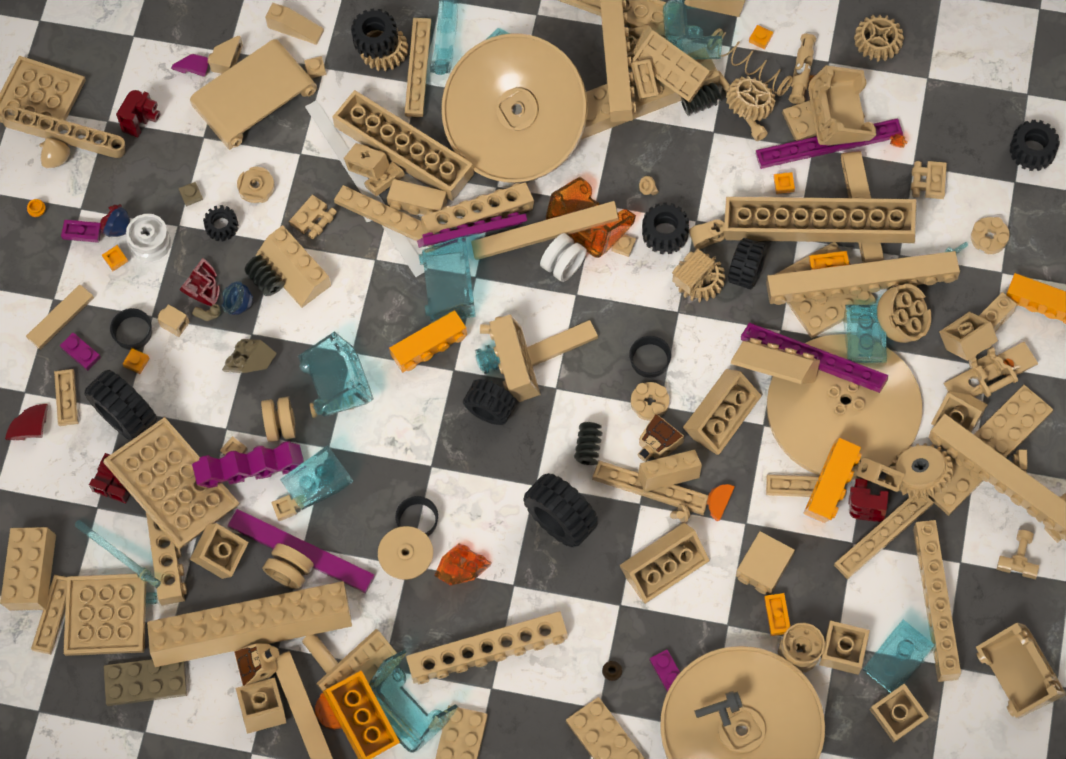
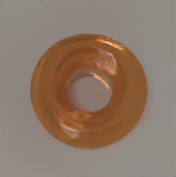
(898, 141)

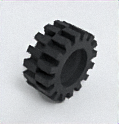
(224, 232)

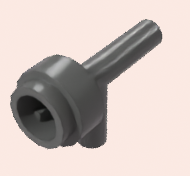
(733, 701)

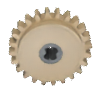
(924, 469)

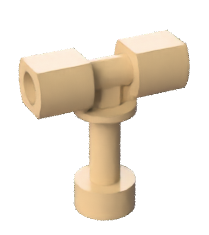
(1019, 562)

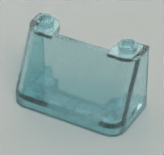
(448, 279)
(336, 375)

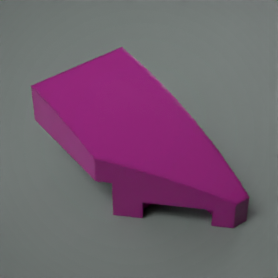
(192, 63)

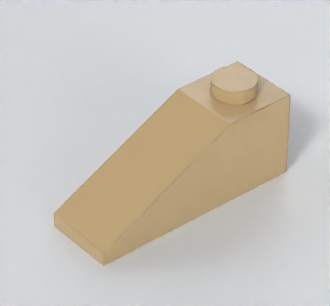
(293, 24)

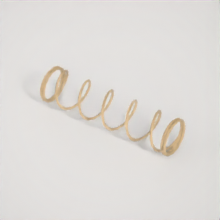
(780, 91)

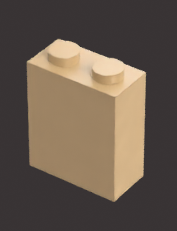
(764, 563)

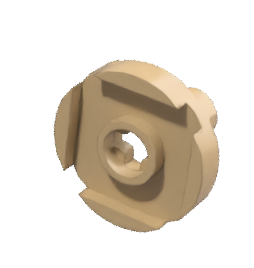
(258, 194)
(995, 226)
(645, 391)

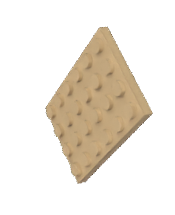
(162, 480)

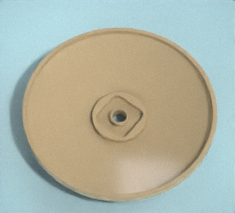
(482, 99)
(811, 416)
(777, 709)

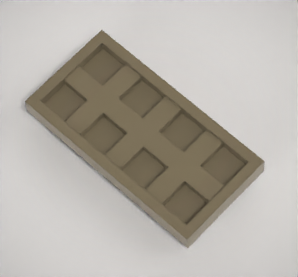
(143, 682)

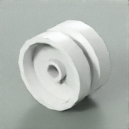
(148, 237)
(563, 257)

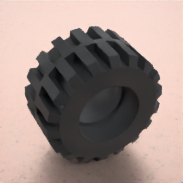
(378, 45)
(1036, 132)
(670, 215)
(747, 263)
(489, 402)

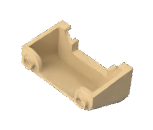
(838, 106)
(1021, 670)

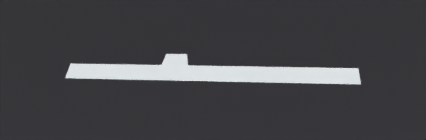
(341, 150)

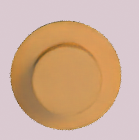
(36, 208)

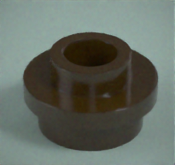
(612, 676)

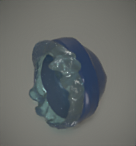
(236, 298)

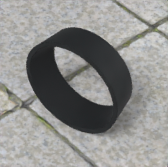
(128, 313)
(646, 340)
(414, 501)

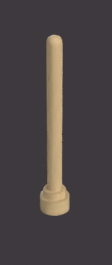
(757, 130)

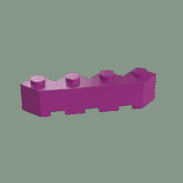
(237, 466)

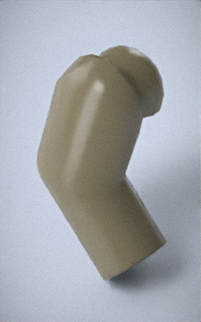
(212, 313)

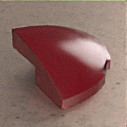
(202, 284)
(28, 423)

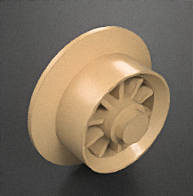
(405, 552)

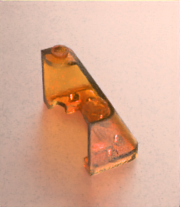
(577, 197)

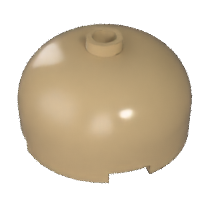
(904, 313)

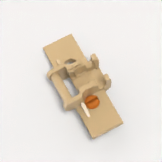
(990, 367)

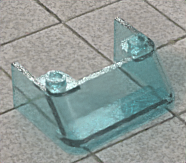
(688, 38)
(408, 719)

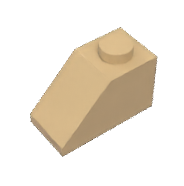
(225, 55)

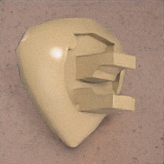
(54, 153)

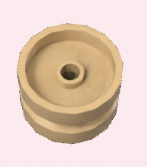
(282, 418)
(288, 566)

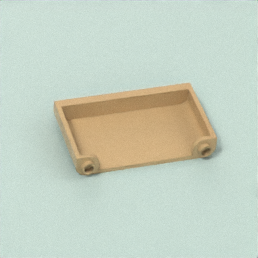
(251, 92)

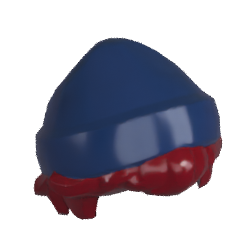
(115, 222)

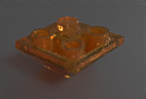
(461, 565)

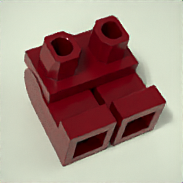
(137, 109)
(107, 484)
(867, 506)

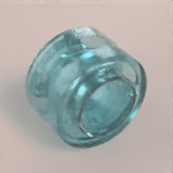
(486, 359)

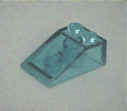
(864, 334)
(316, 479)
(899, 656)

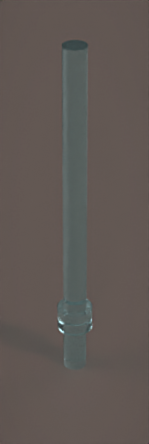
(142, 572)

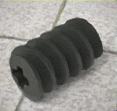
(703, 97)
(263, 277)
(587, 443)

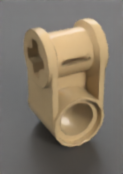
(706, 233)

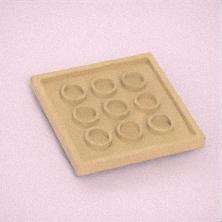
(40, 89)
(827, 312)
(105, 614)

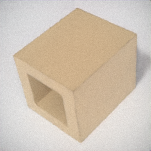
(173, 320)

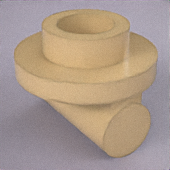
(647, 186)
(683, 513)

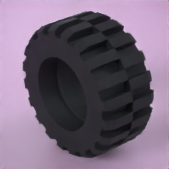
(120, 404)
(560, 510)

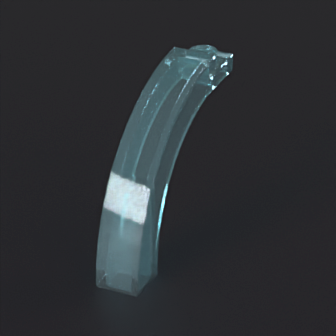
(445, 37)

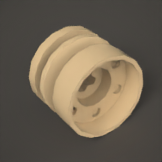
(803, 637)

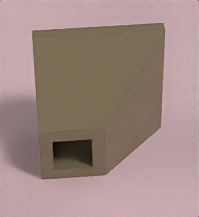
(249, 356)

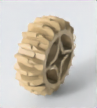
(877, 44)
(393, 58)
(750, 98)
(716, 277)

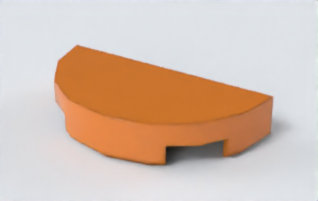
(718, 500)
(325, 714)

